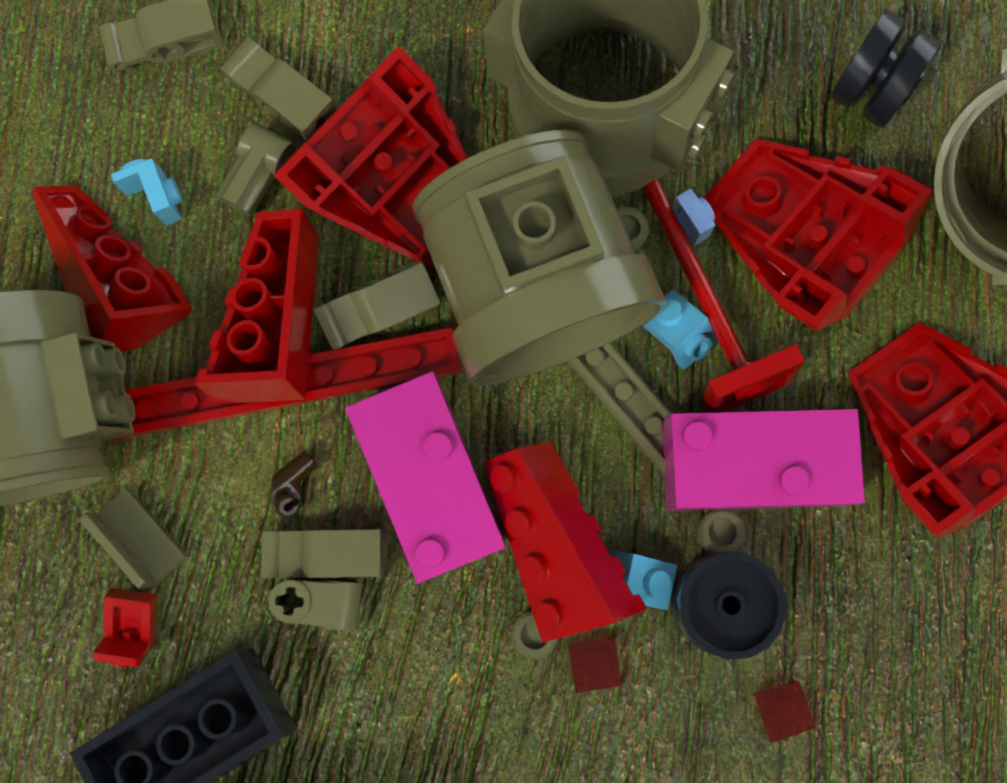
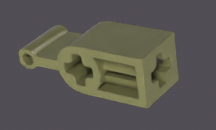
(162, 33)
(279, 89)
(377, 304)
(323, 554)

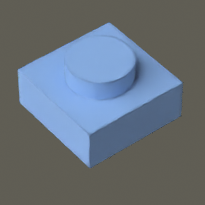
(694, 216)

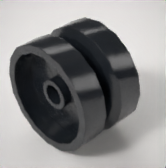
(885, 70)
(752, 590)

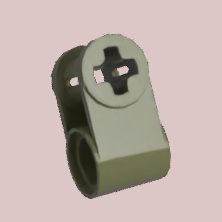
(326, 603)

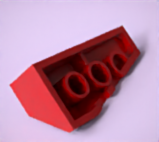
(119, 288)

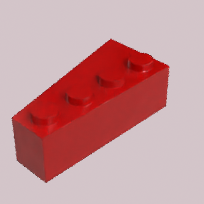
(268, 319)
(557, 545)

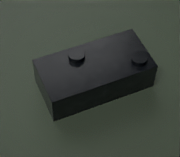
(192, 730)

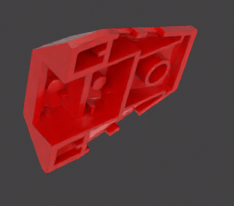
(378, 157)
(815, 225)
(937, 426)

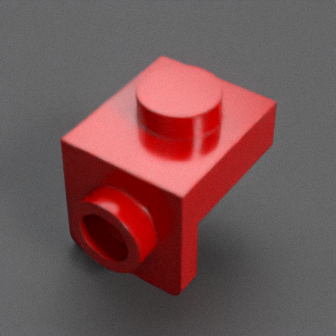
(128, 628)

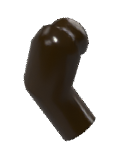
(287, 484)

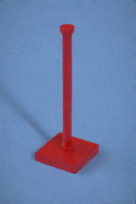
(747, 378)

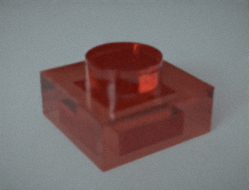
(595, 665)
(783, 711)

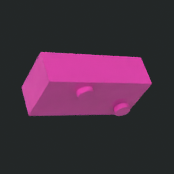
(762, 460)
(426, 477)

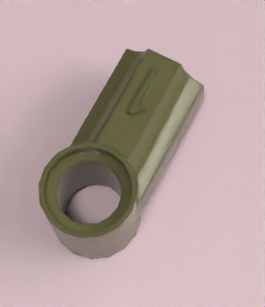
(259, 158)

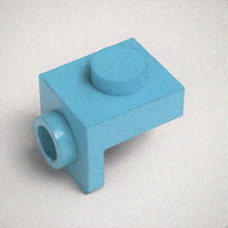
(161, 192)
(682, 330)
(648, 578)

